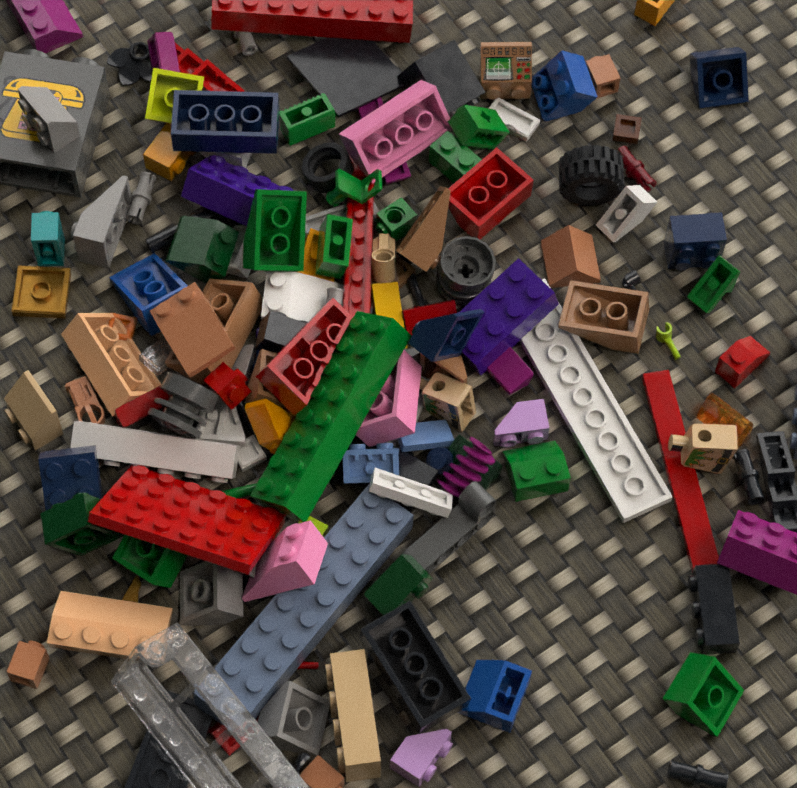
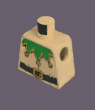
(448, 400)
(706, 446)

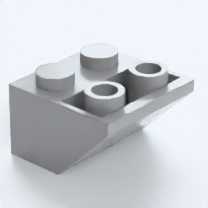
(48, 117)

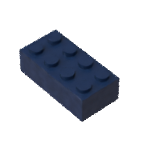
(225, 121)

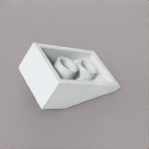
(295, 294)

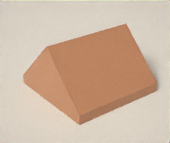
(570, 256)

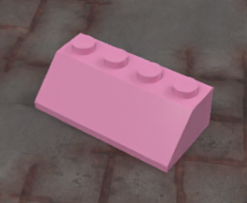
(397, 129)

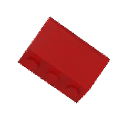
(488, 193)

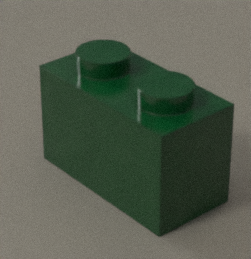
(399, 584)

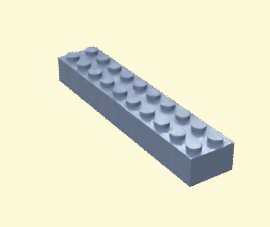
(301, 617)

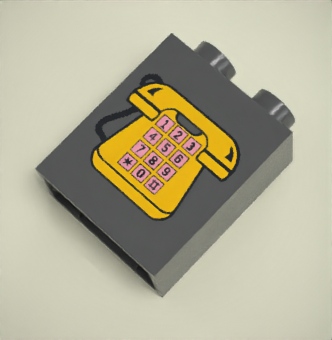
(81, 90)

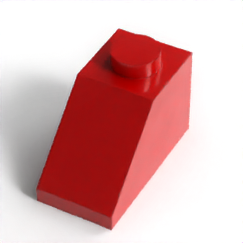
(741, 360)

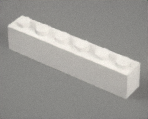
(158, 450)

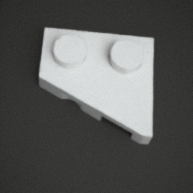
(223, 425)

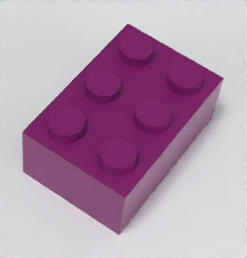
(762, 551)

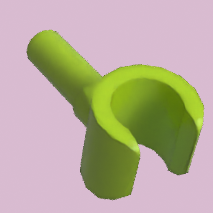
(665, 337)

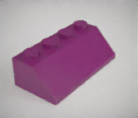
(46, 23)

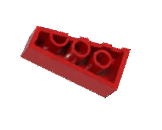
(301, 361)

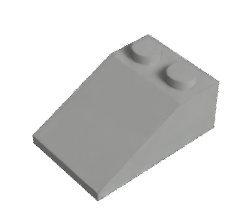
(102, 225)

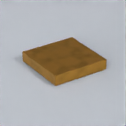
(41, 292)

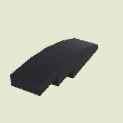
(778, 478)

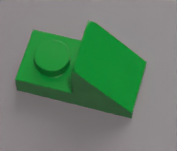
(712, 286)

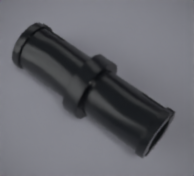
(748, 477)
(697, 775)

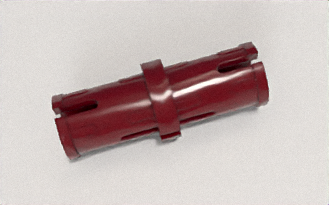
(635, 170)

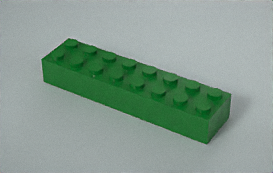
(332, 416)

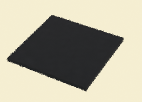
(347, 72)

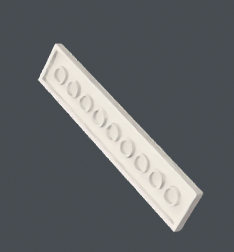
(595, 418)

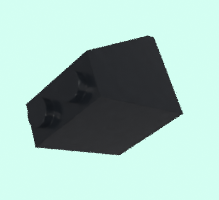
(449, 73)

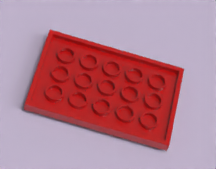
(188, 518)

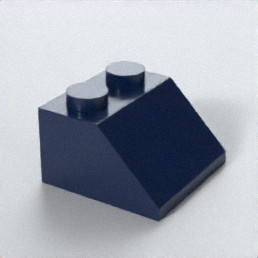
(719, 77)
(444, 335)

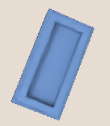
(427, 436)

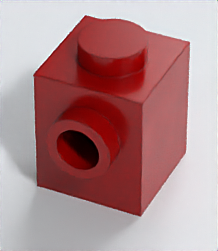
(228, 385)

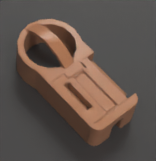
(84, 399)

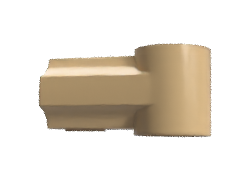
(383, 259)

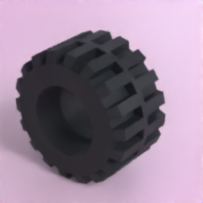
(591, 175)

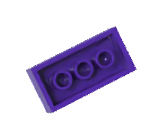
(225, 187)
(511, 309)

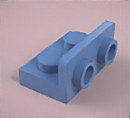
(360, 462)

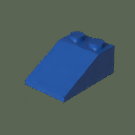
(145, 287)

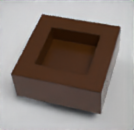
(626, 129)

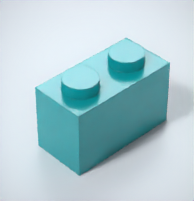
(47, 239)

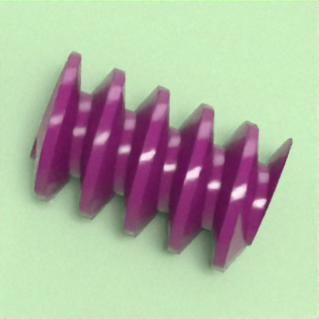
(468, 469)

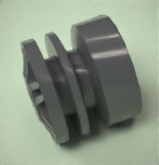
(466, 258)
(183, 405)

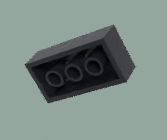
(414, 667)

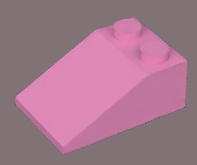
(288, 562)

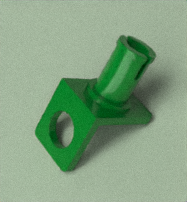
(353, 188)

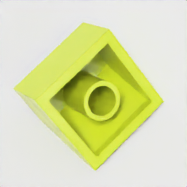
(162, 92)

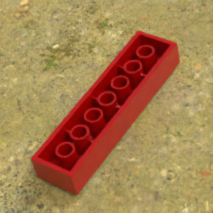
(319, 18)

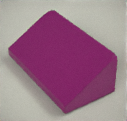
(163, 51)
(510, 371)

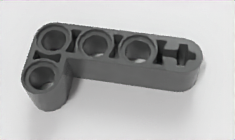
(447, 535)

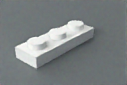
(411, 493)

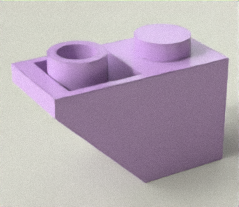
(523, 423)
(419, 753)

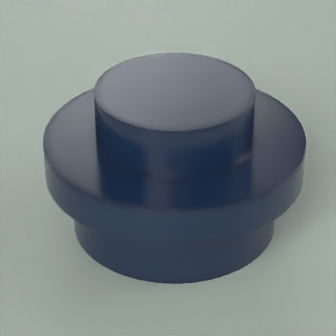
(440, 459)

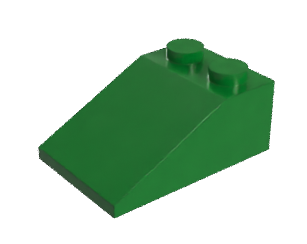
(276, 231)

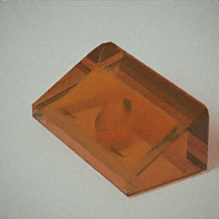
(719, 412)

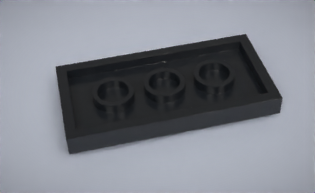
(153, 765)

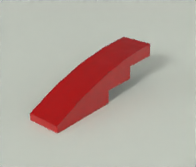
(213, 77)

